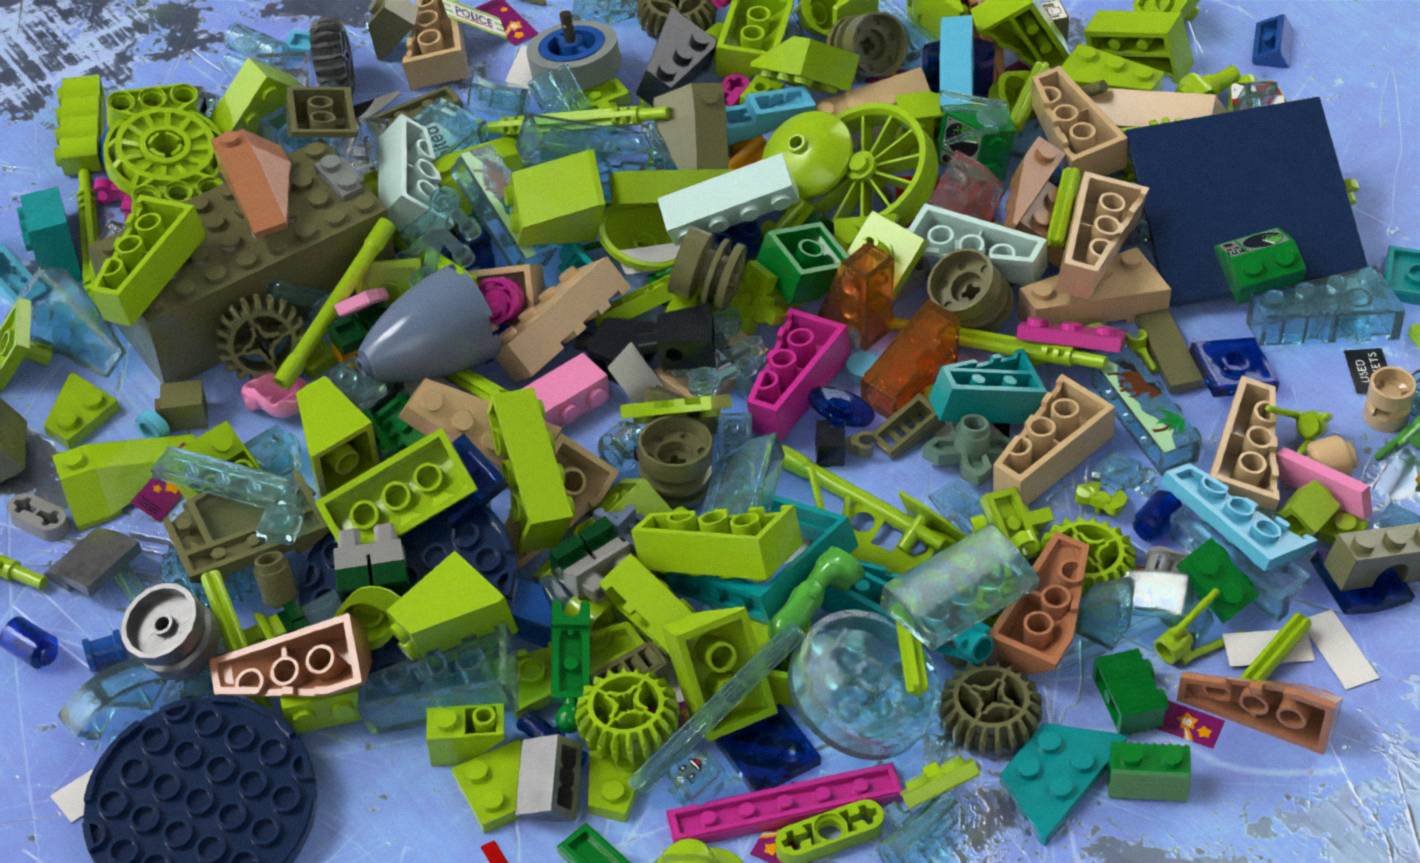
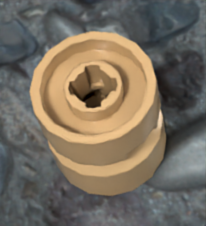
(1389, 399)

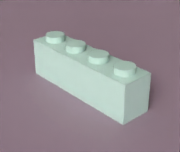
(407, 172)
(730, 198)
(1015, 253)

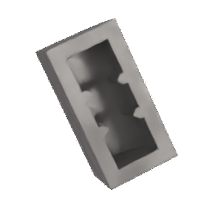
(549, 778)

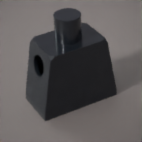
(682, 338)
(611, 340)

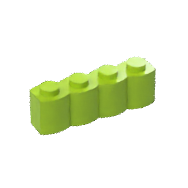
(80, 124)

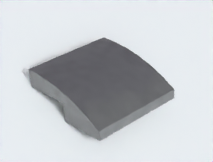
(94, 561)

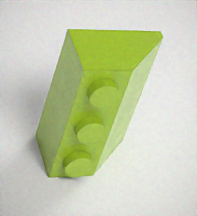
(749, 32)
(706, 654)

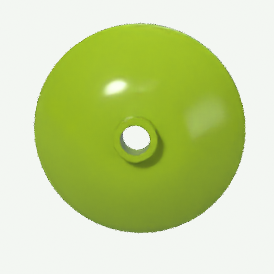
(822, 154)
(633, 229)

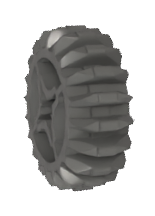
(331, 52)

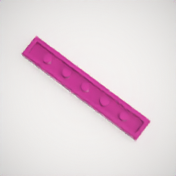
(782, 804)

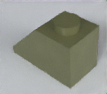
(390, 24)

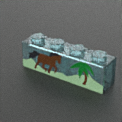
(482, 180)
(1147, 411)

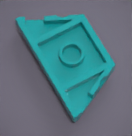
(1056, 774)

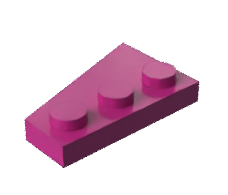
(1072, 334)

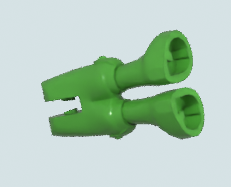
(833, 569)

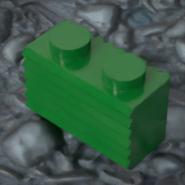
(1130, 691)
(1149, 771)

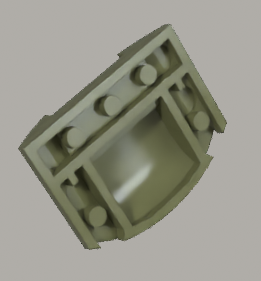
(223, 535)

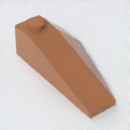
(257, 178)
(1042, 624)
(1276, 708)

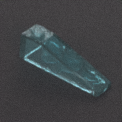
(551, 138)
(70, 321)

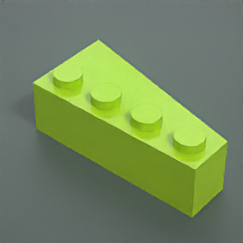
(146, 257)
(718, 543)

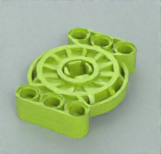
(158, 124)

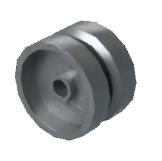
(170, 631)

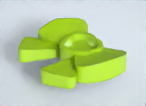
(1089, 494)

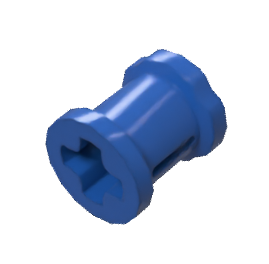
(104, 650)

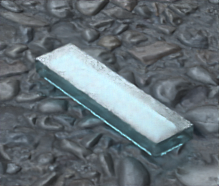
(218, 477)

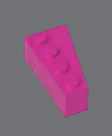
(804, 357)

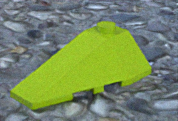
(625, 492)

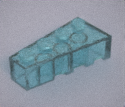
(1327, 308)
(468, 674)

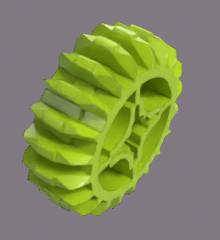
(1105, 548)
(630, 725)

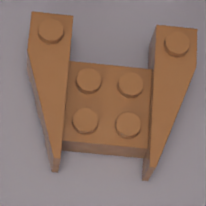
(1034, 197)

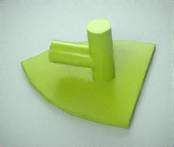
(918, 529)

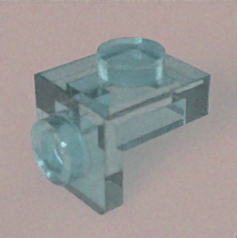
(358, 389)

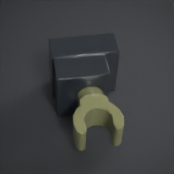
(832, 444)

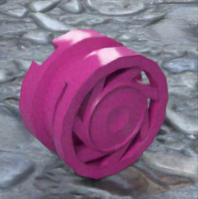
(503, 298)

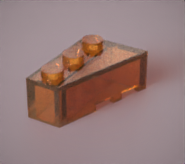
(863, 294)
(912, 359)

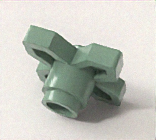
(968, 446)

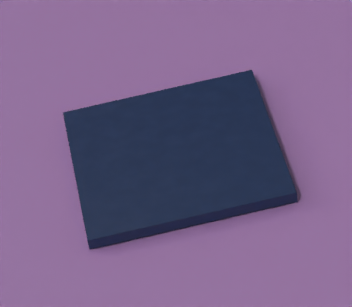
(1237, 178)

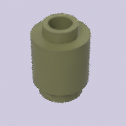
(275, 579)

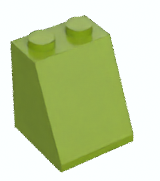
(556, 201)
(336, 436)
(447, 607)

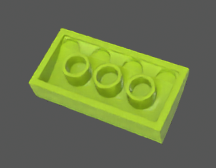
(400, 490)

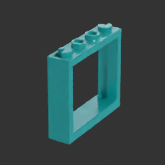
(765, 601)

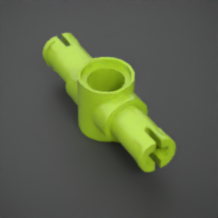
(1209, 83)

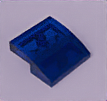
(1385, 593)

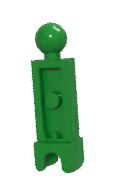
(569, 662)

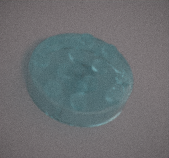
(853, 687)

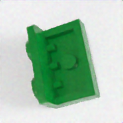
(390, 430)
(1212, 568)

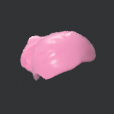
(268, 396)

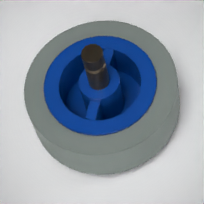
(584, 44)

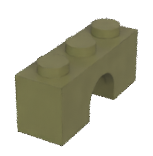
(1364, 554)

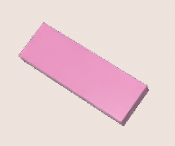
(361, 301)
(1348, 492)

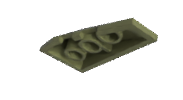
(696, 126)

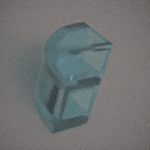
(119, 687)

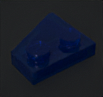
(485, 476)

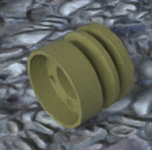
(876, 38)
(709, 269)
(971, 289)
(676, 459)

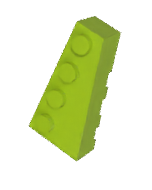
(530, 469)

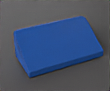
(1273, 42)

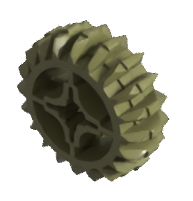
(653, 13)
(249, 345)
(989, 698)

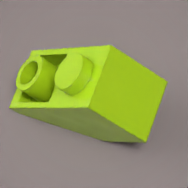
(463, 732)

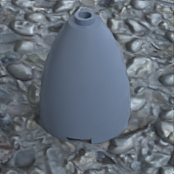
(430, 331)

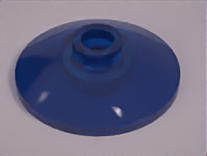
(841, 407)

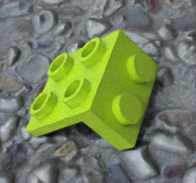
(320, 712)

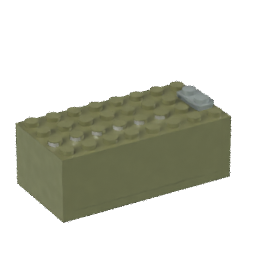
(325, 231)

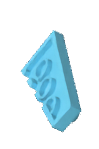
(1236, 518)

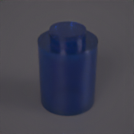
(29, 642)

